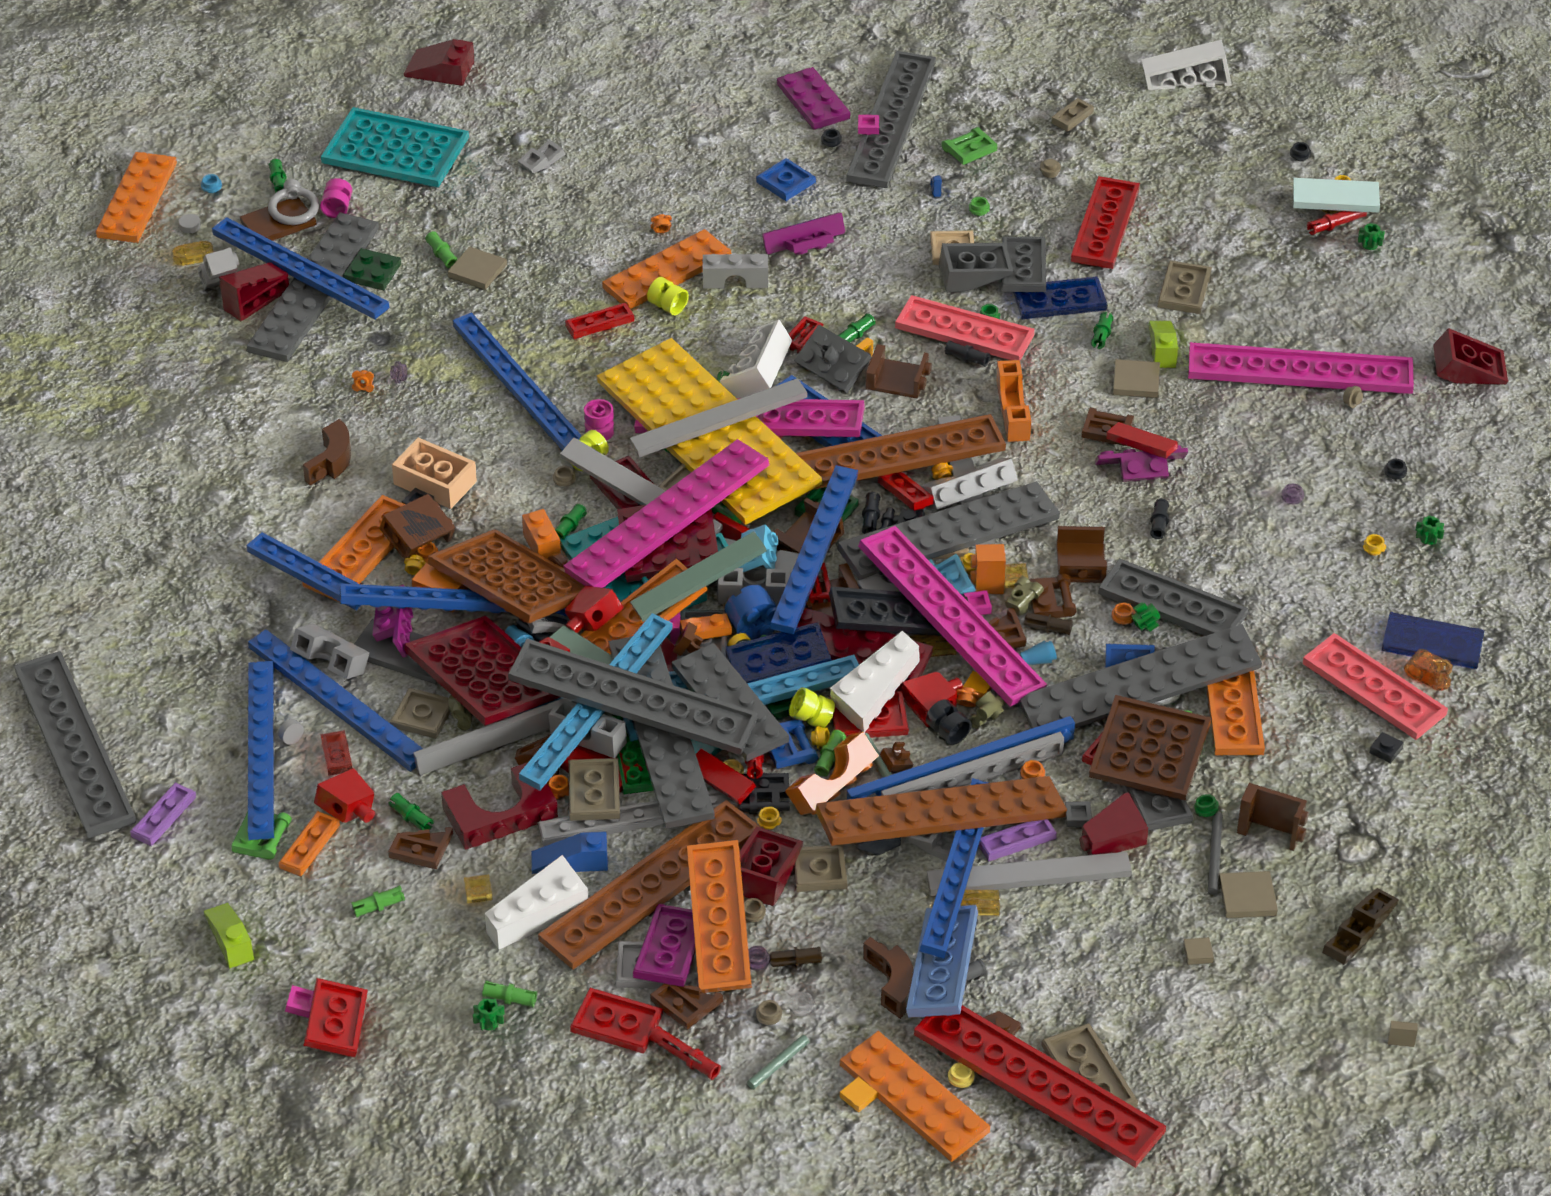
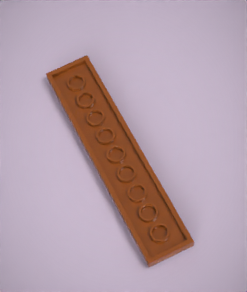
(909, 449)
(940, 810)
(639, 889)

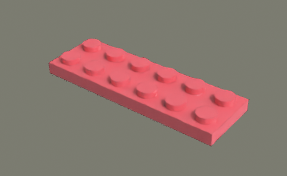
(964, 328)
(1375, 686)

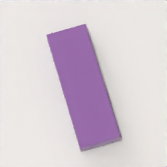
(163, 814)
(1016, 839)

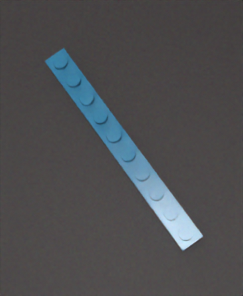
(787, 684)
(583, 717)

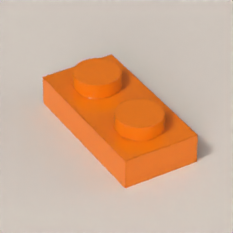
(709, 626)

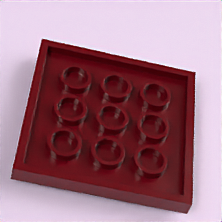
(688, 546)

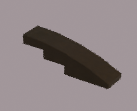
(1360, 926)

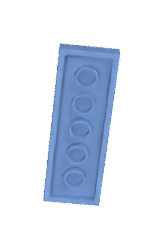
(940, 982)

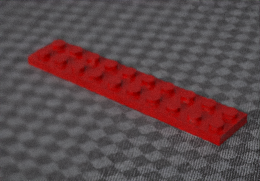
(1043, 1083)

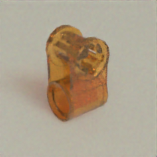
(1427, 668)

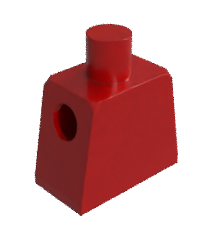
(592, 608)
(928, 689)
(346, 797)

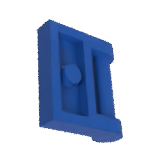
(787, 754)

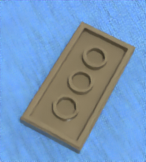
(1086, 1055)

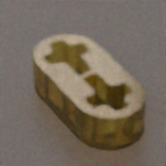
(191, 252)

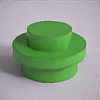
(979, 206)

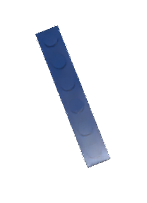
(298, 565)

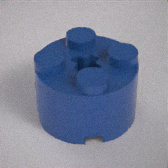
(751, 611)

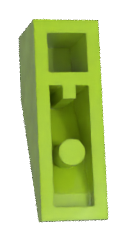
(1163, 343)
(230, 935)

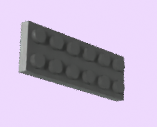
(1172, 599)
(713, 675)

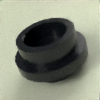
(831, 137)
(1300, 151)
(1395, 469)

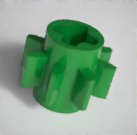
(1371, 236)
(1429, 530)
(1146, 617)
(488, 1014)

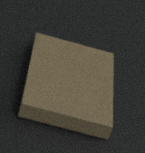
(1184, 287)
(594, 789)

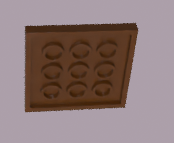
(1150, 747)

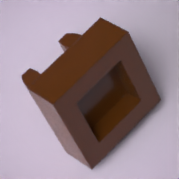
(687, 640)
(896, 758)

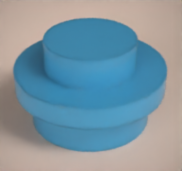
(211, 183)

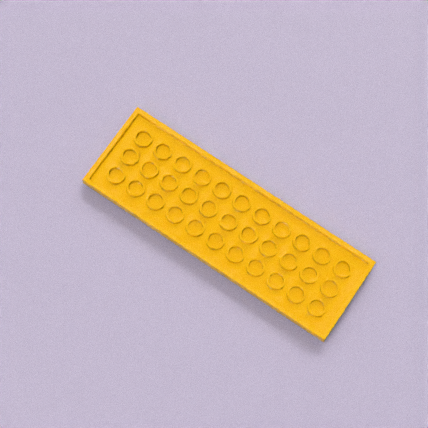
(670, 386)

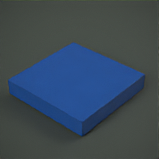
(786, 179)

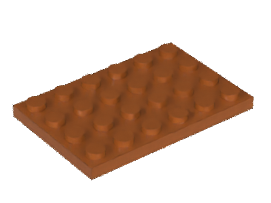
(508, 575)

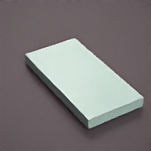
(1336, 195)

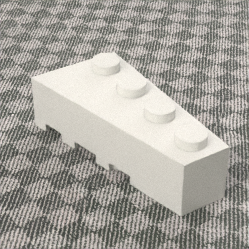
(1188, 67)
(759, 361)
(874, 681)
(536, 904)

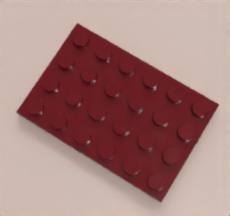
(474, 668)

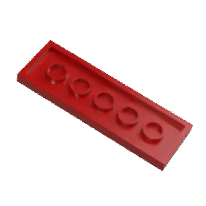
(1105, 222)

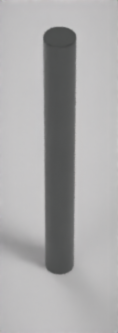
(1215, 850)

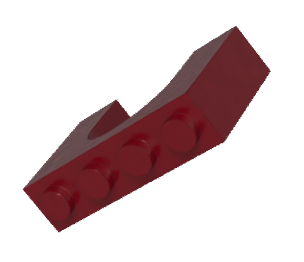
(480, 826)

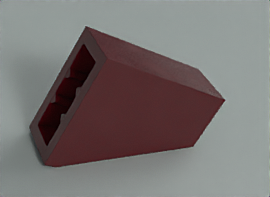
(1115, 828)

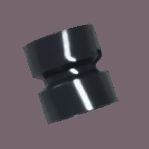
(948, 722)

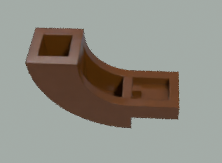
(334, 458)
(897, 968)

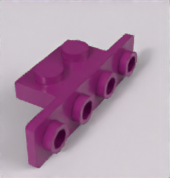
(804, 235)
(1140, 464)
(393, 622)

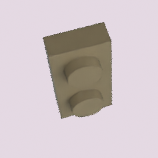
(1072, 114)

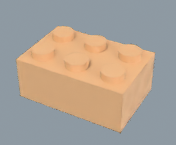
(434, 472)

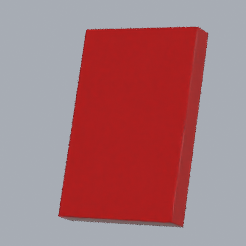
(890, 721)
(335, 1017)
(616, 1020)

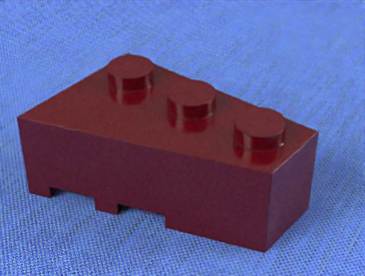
(252, 289)

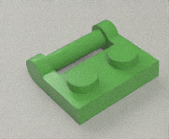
(970, 146)
(253, 847)

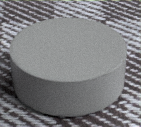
(189, 223)
(290, 731)

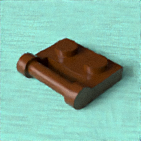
(1098, 423)
(1046, 602)

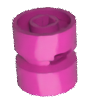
(336, 197)
(599, 417)

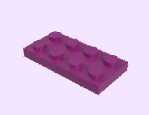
(813, 98)

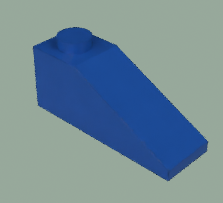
(582, 851)

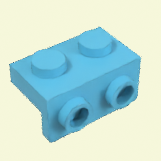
(770, 541)
(956, 574)

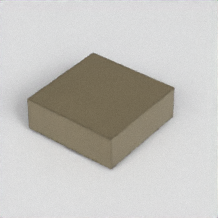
(1198, 951)
(1402, 1033)

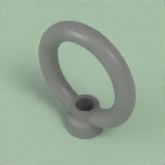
(292, 190)

